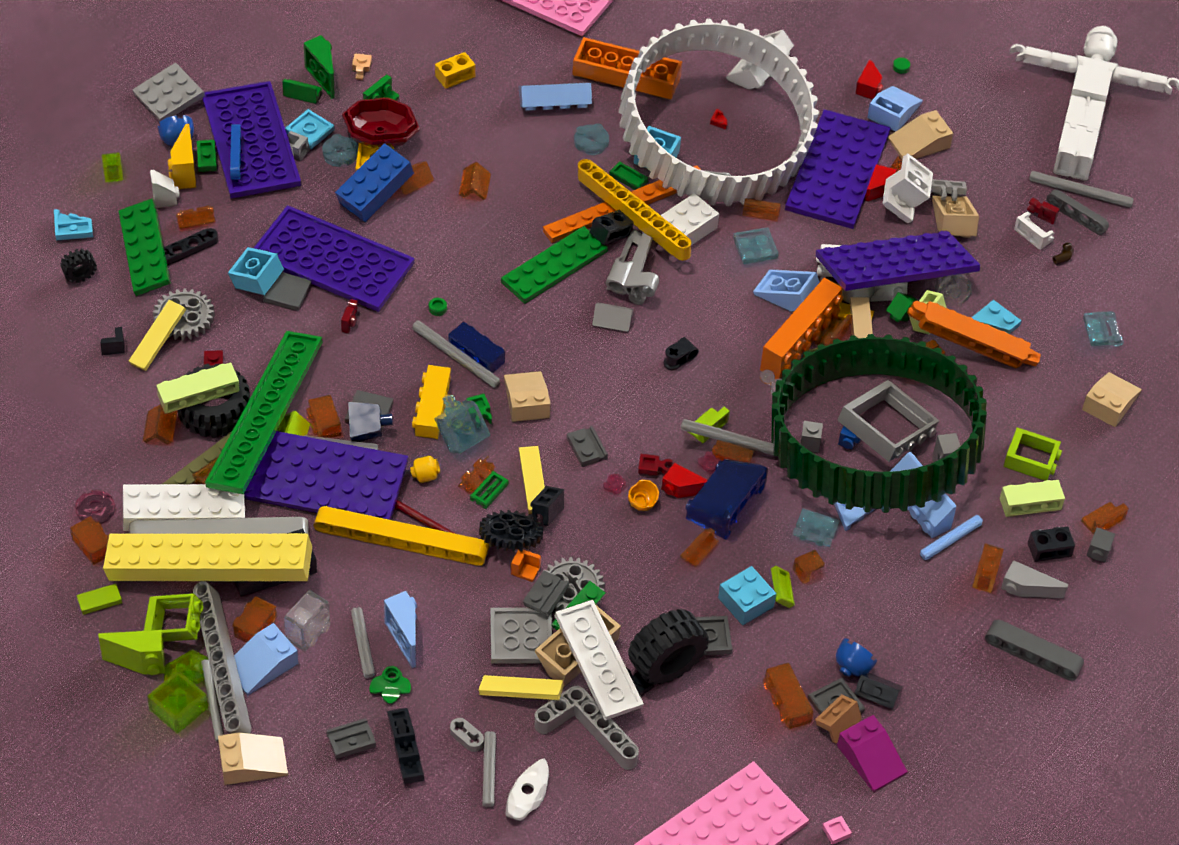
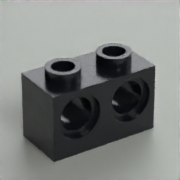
(611, 227)
(1051, 544)

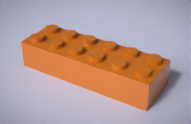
(612, 65)
(802, 327)

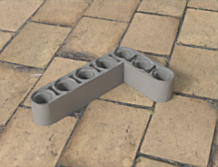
(591, 722)

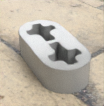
(469, 732)

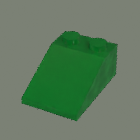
(319, 63)

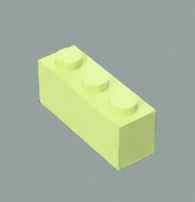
(1032, 498)

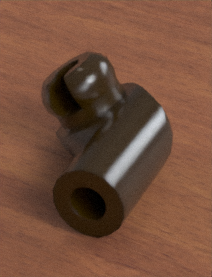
(1066, 254)

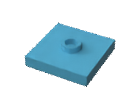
(311, 126)

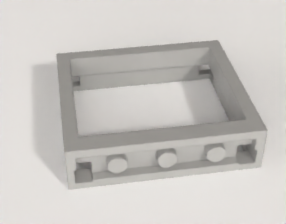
(902, 403)

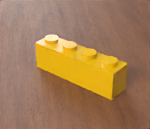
(431, 405)

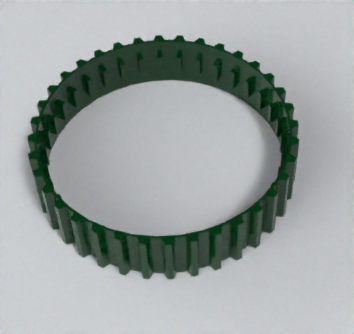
(873, 488)

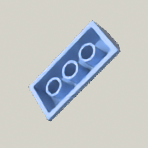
(555, 95)
(935, 516)

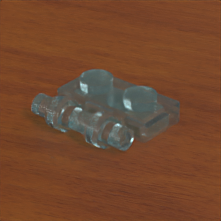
(818, 524)

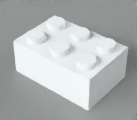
(693, 218)

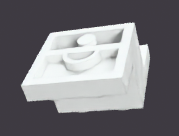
(907, 188)

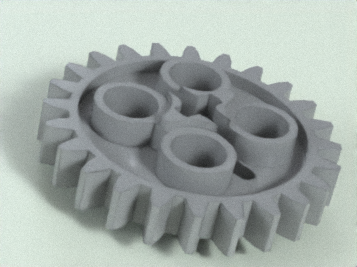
(196, 318)
(577, 582)

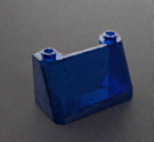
(726, 495)

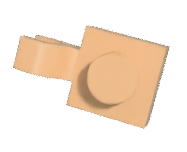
(360, 64)

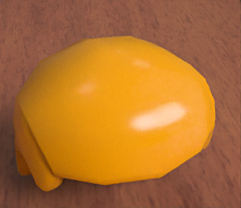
(643, 495)

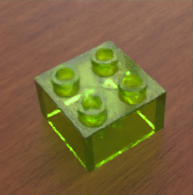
(177, 701)

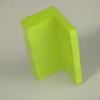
(713, 419)
(294, 424)

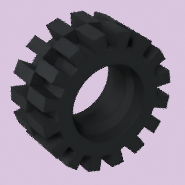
(84, 259)

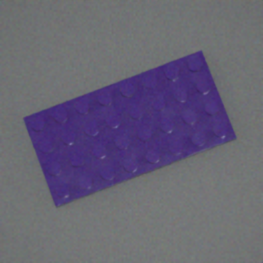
(265, 148)
(837, 169)
(335, 258)
(897, 260)
(320, 473)

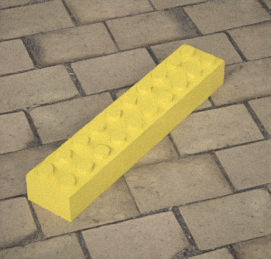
(208, 557)

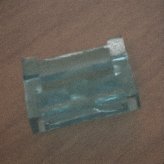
(1098, 331)

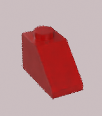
(869, 82)
(877, 182)
(682, 482)

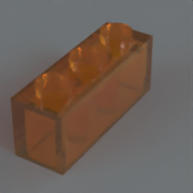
(788, 696)

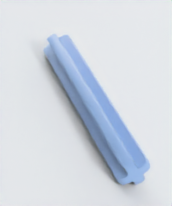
(951, 537)

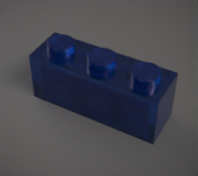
(477, 346)

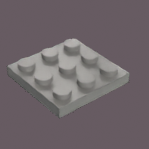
(168, 92)
(518, 634)

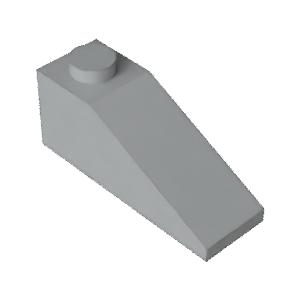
(1031, 583)

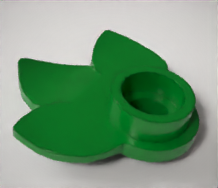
(390, 687)

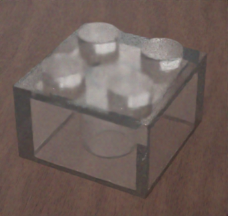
(307, 620)

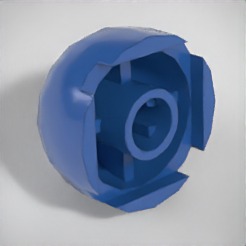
(171, 128)
(854, 659)

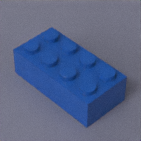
(374, 182)

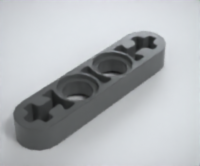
(1094, 222)

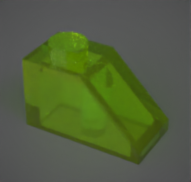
(112, 167)
(187, 664)

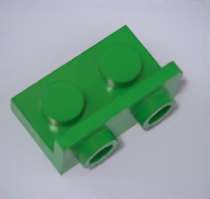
(381, 89)

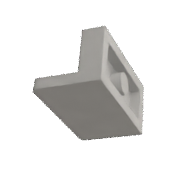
(612, 316)

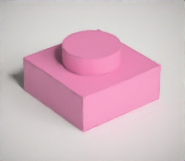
(836, 830)

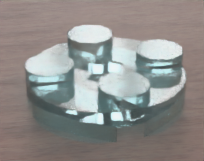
(583, 142)
(336, 143)

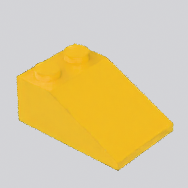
(182, 161)

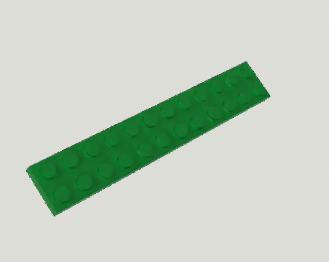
(263, 413)

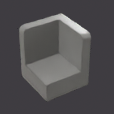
(299, 145)

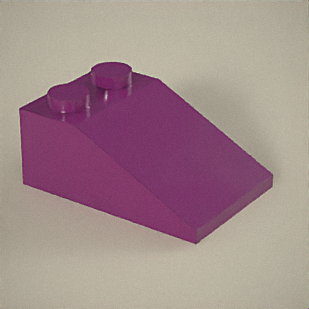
(871, 753)

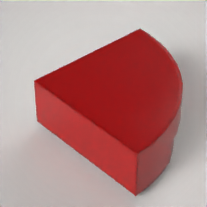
(719, 119)

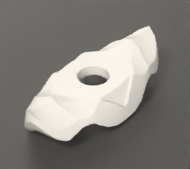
(521, 804)

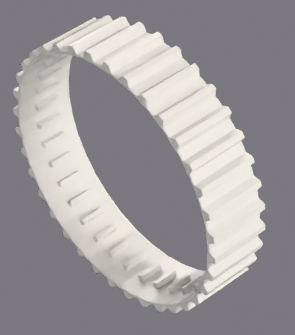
(745, 45)

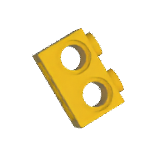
(455, 70)

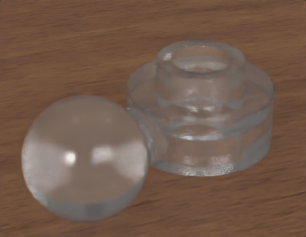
(768, 377)

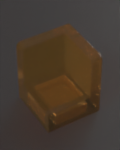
(806, 564)

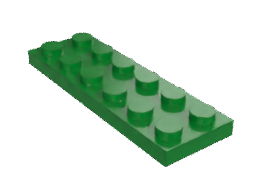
(144, 247)
(553, 265)

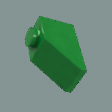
(900, 305)

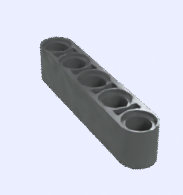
(1034, 650)

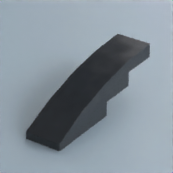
(405, 746)

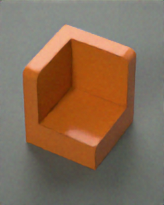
(526, 565)

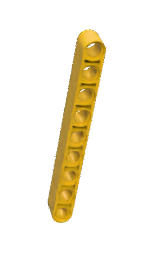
(640, 213)
(401, 535)

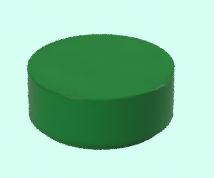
(901, 65)
(437, 306)

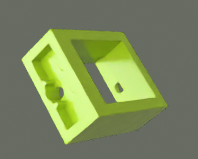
(1030, 466)
(156, 614)

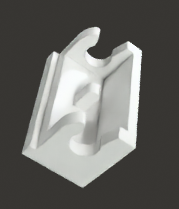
(1032, 232)

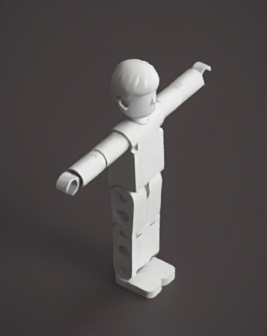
(1089, 94)

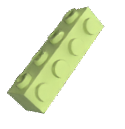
(197, 387)

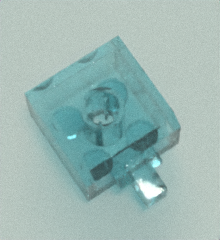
(461, 424)

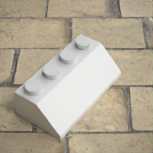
(751, 76)

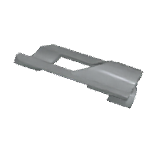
(628, 276)

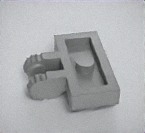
(942, 187)

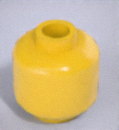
(425, 469)

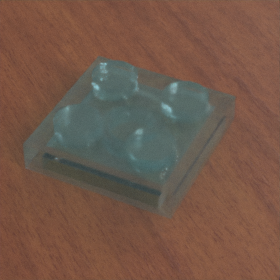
(755, 245)

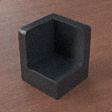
(113, 345)

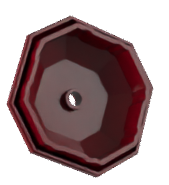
(380, 122)

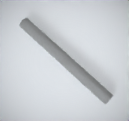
(212, 698)

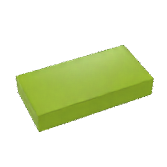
(782, 586)
(99, 599)

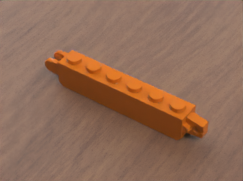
(973, 334)

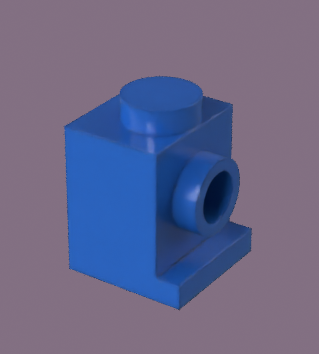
(847, 438)

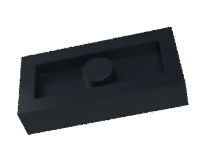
(878, 690)

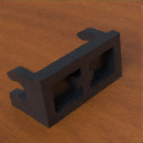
(548, 504)

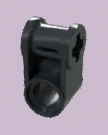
(679, 354)

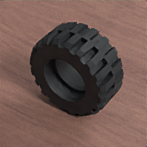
(216, 419)
(668, 646)

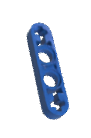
(235, 159)

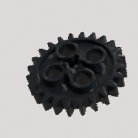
(511, 530)

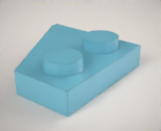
(72, 226)
(998, 317)

